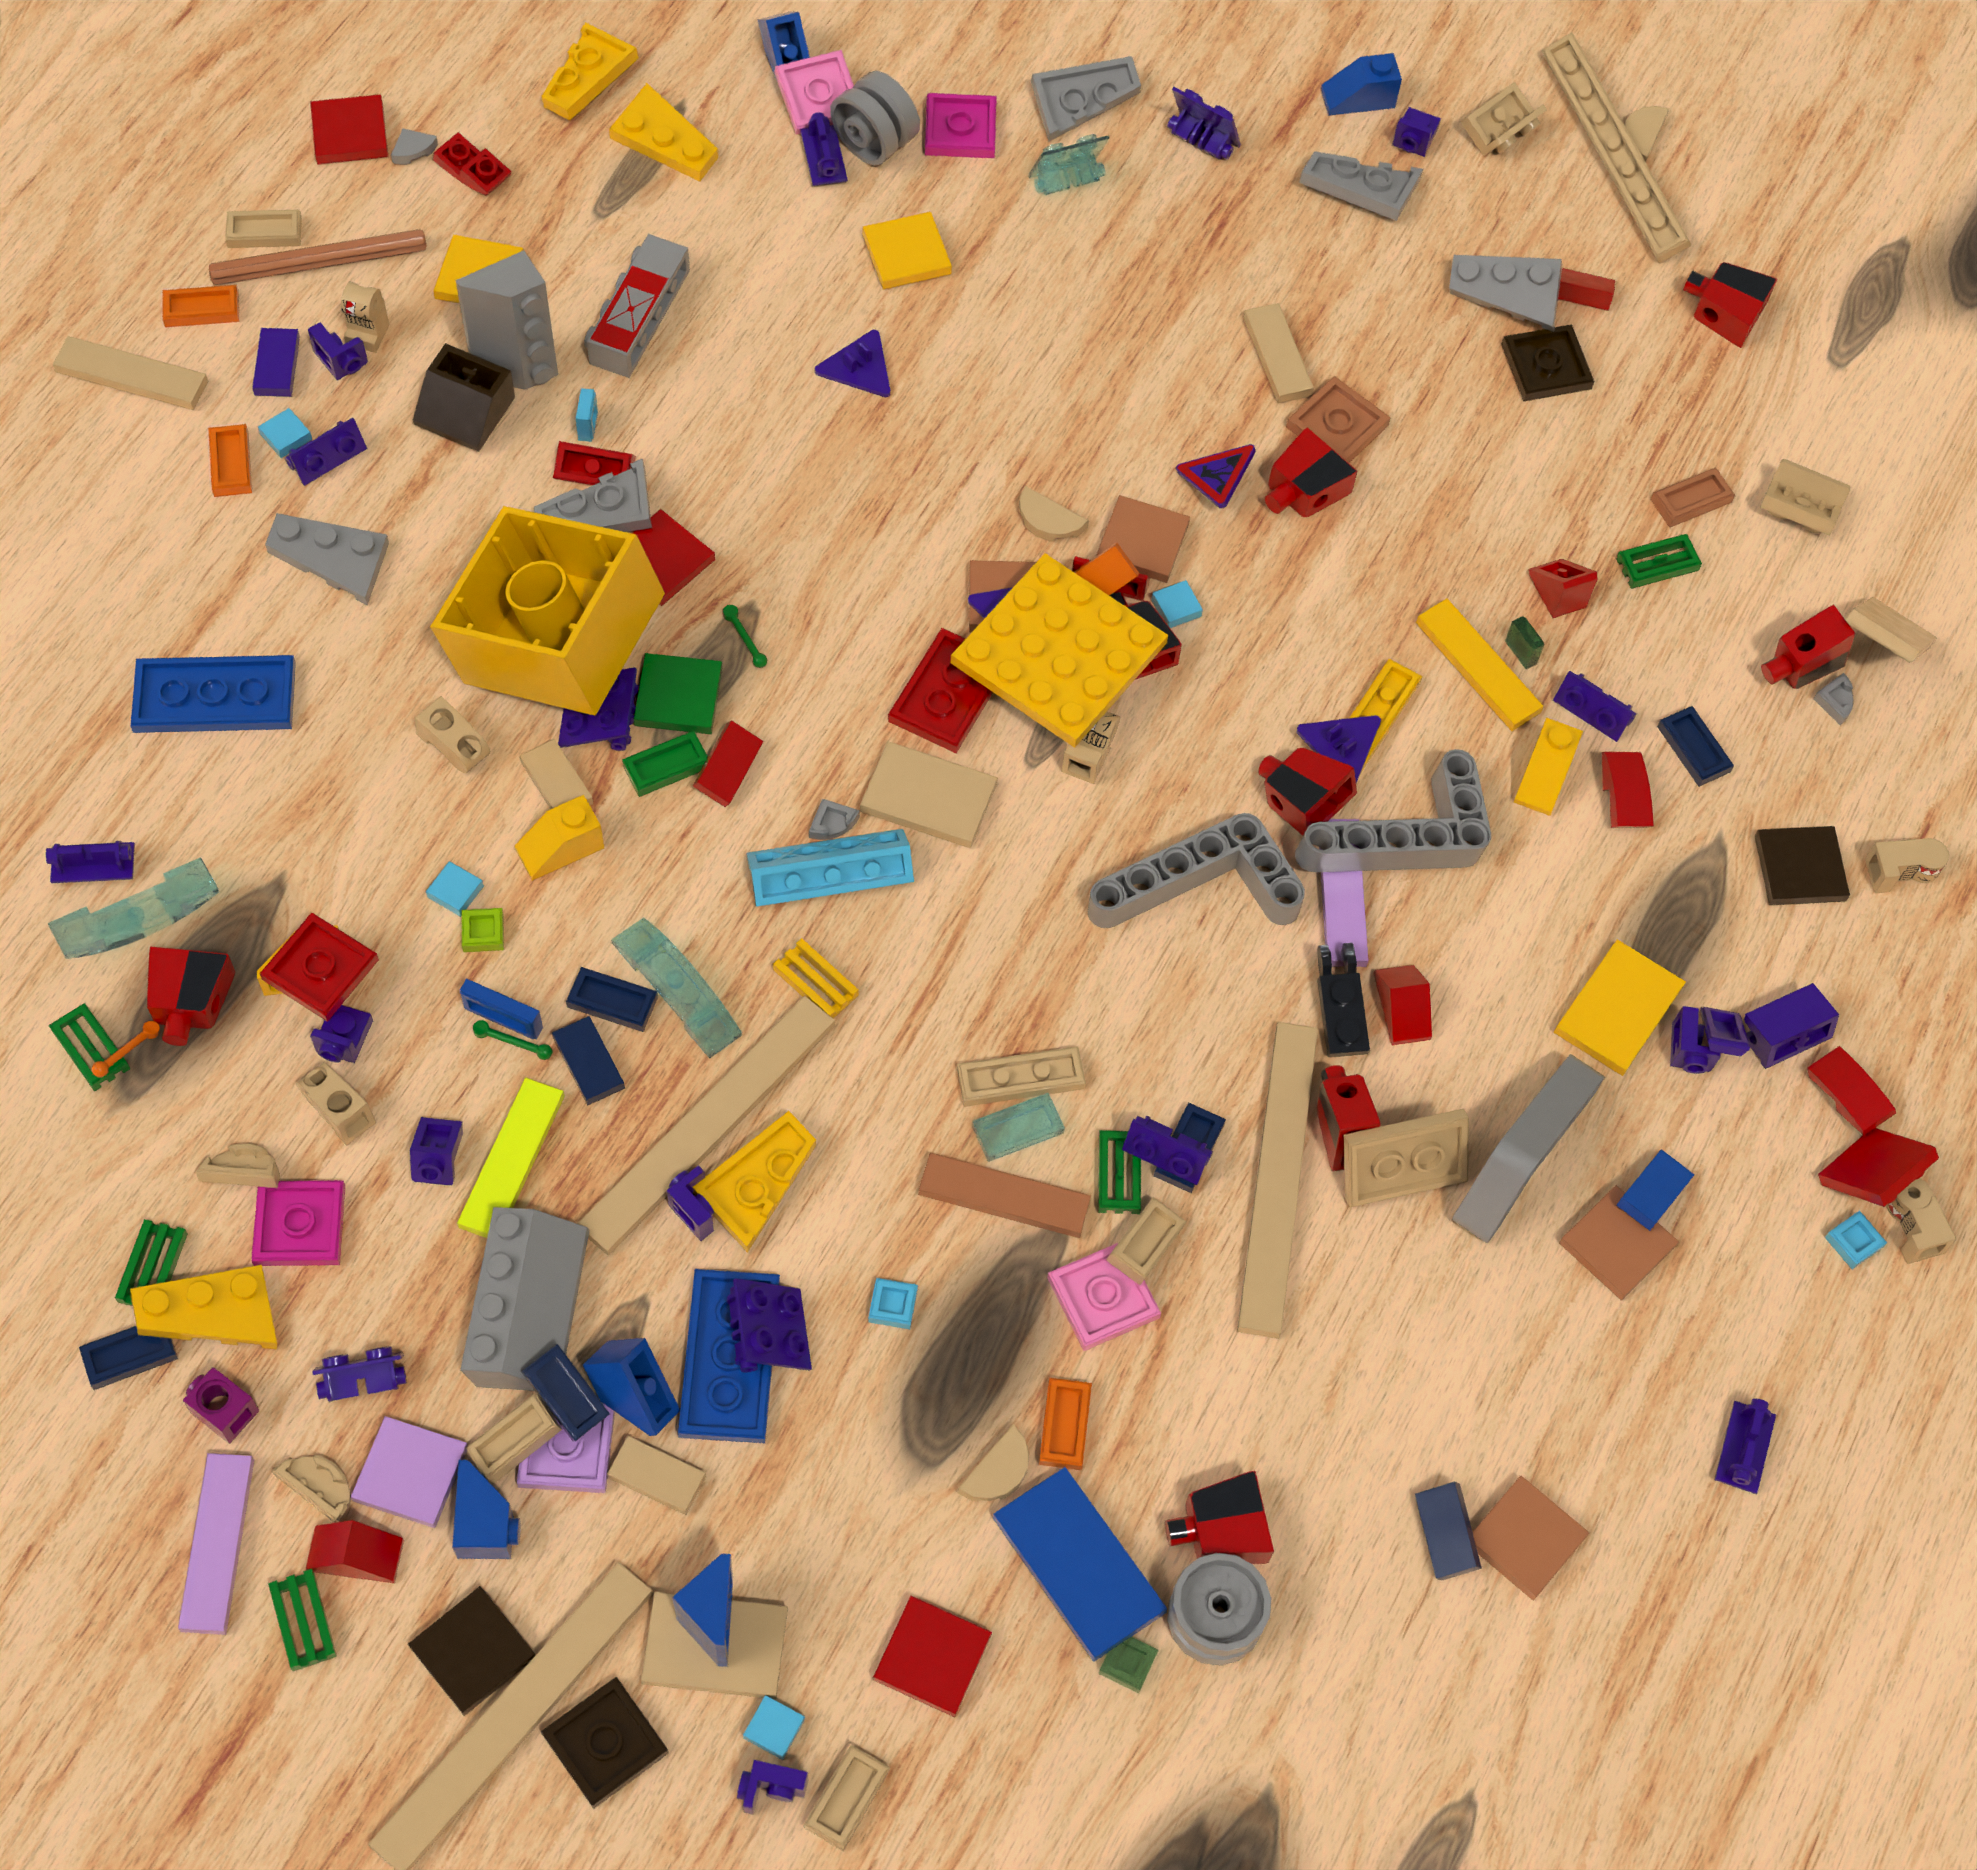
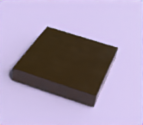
(1547, 363)
(1802, 865)
(472, 1650)
(604, 1742)

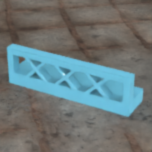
(830, 867)

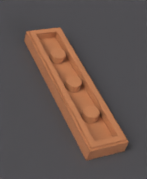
(1004, 1195)

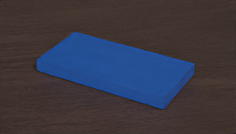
(213, 694)
(716, 1395)
(1079, 1564)

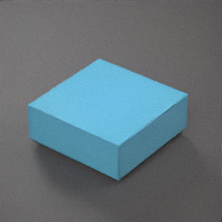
(586, 415)
(285, 432)
(1177, 604)
(454, 888)
(1855, 1240)
(893, 1303)
(774, 1727)

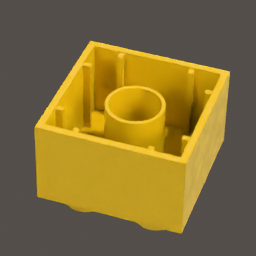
(548, 609)

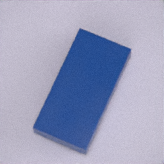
(501, 1009)
(1655, 1190)

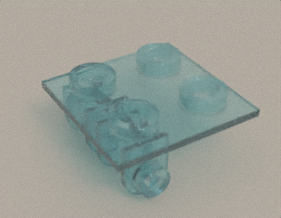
(1077, 158)

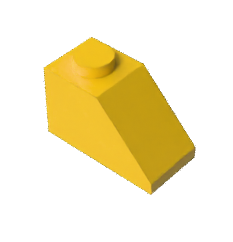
(1548, 766)
(560, 838)

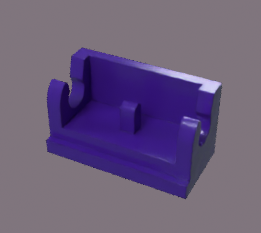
(1790, 1025)

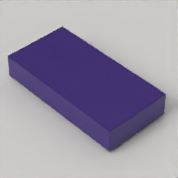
(276, 362)

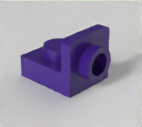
(1416, 131)
(337, 357)
(342, 1035)
(1687, 1042)
(435, 1151)
(692, 1210)
(780, 1781)

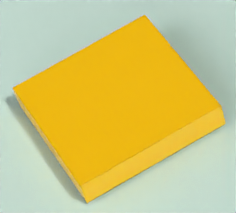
(907, 250)
(465, 257)

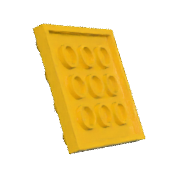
(1059, 649)

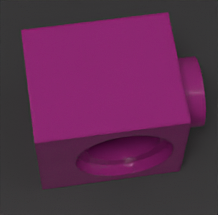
(229, 1419)

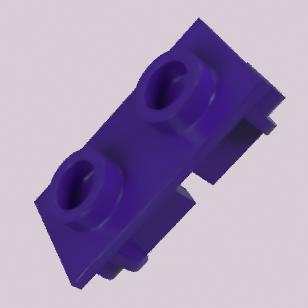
(823, 151)
(326, 451)
(1594, 706)
(91, 862)
(1155, 1145)
(342, 1375)
(1746, 1445)

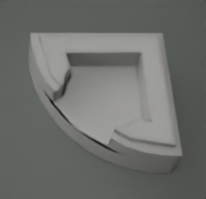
(412, 146)
(1837, 698)
(832, 820)

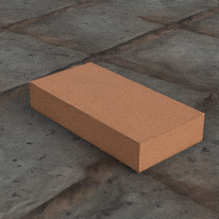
(1692, 497)

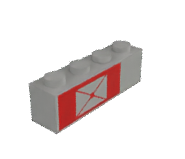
(637, 305)

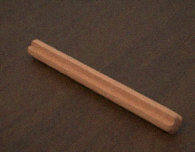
(317, 257)

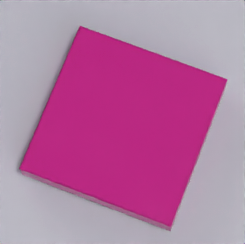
(960, 125)
(299, 1224)

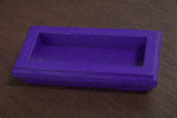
(1725, 1031)

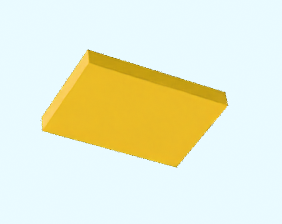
(1619, 1007)

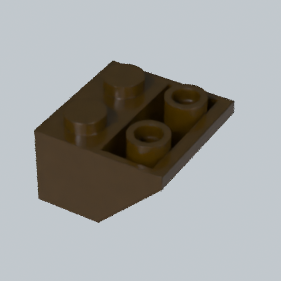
(463, 397)

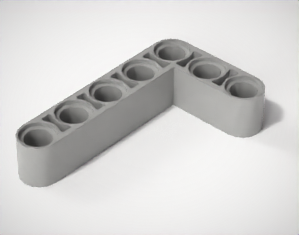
(1409, 835)
(1199, 869)
(1526, 1147)

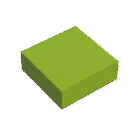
(482, 930)

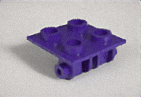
(1196, 117)
(610, 721)
(768, 1326)

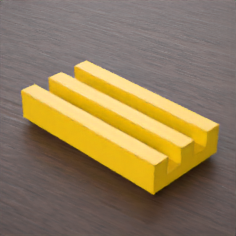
(842, 983)

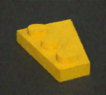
(588, 71)
(664, 135)
(756, 1178)
(211, 1306)

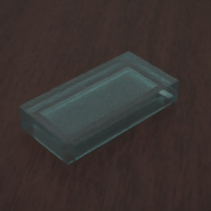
(1018, 1127)

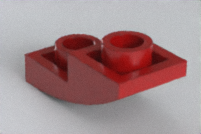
(470, 166)
(1629, 789)
(1852, 1090)

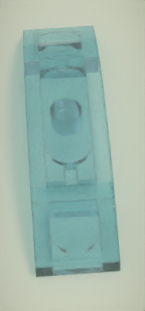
(136, 916)
(679, 985)

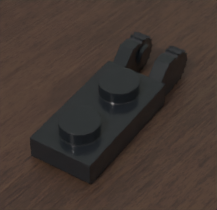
(1342, 1004)

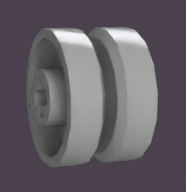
(875, 117)
(1201, 1589)

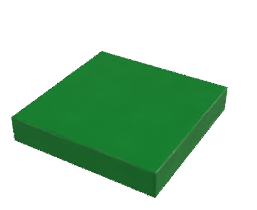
(678, 693)

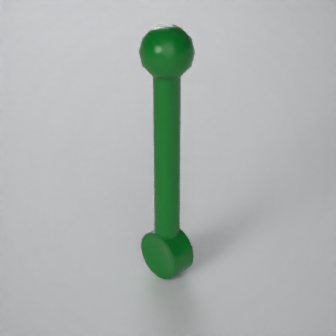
(730, 613)
(482, 1030)

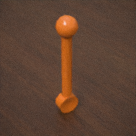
(150, 1031)

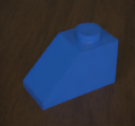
(783, 38)
(1363, 86)
(632, 1384)
(482, 1518)

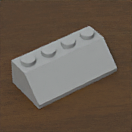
(510, 319)
(523, 1295)

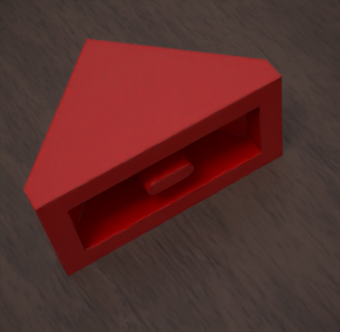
(1563, 585)
(1405, 1003)
(355, 1551)

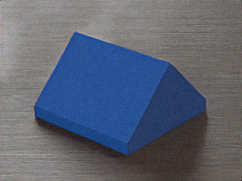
(705, 1608)

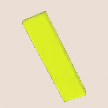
(512, 1155)

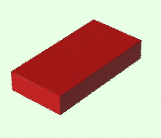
(728, 763)

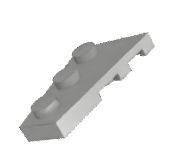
(1083, 92)
(1366, 186)
(1512, 284)
(614, 503)
(336, 553)

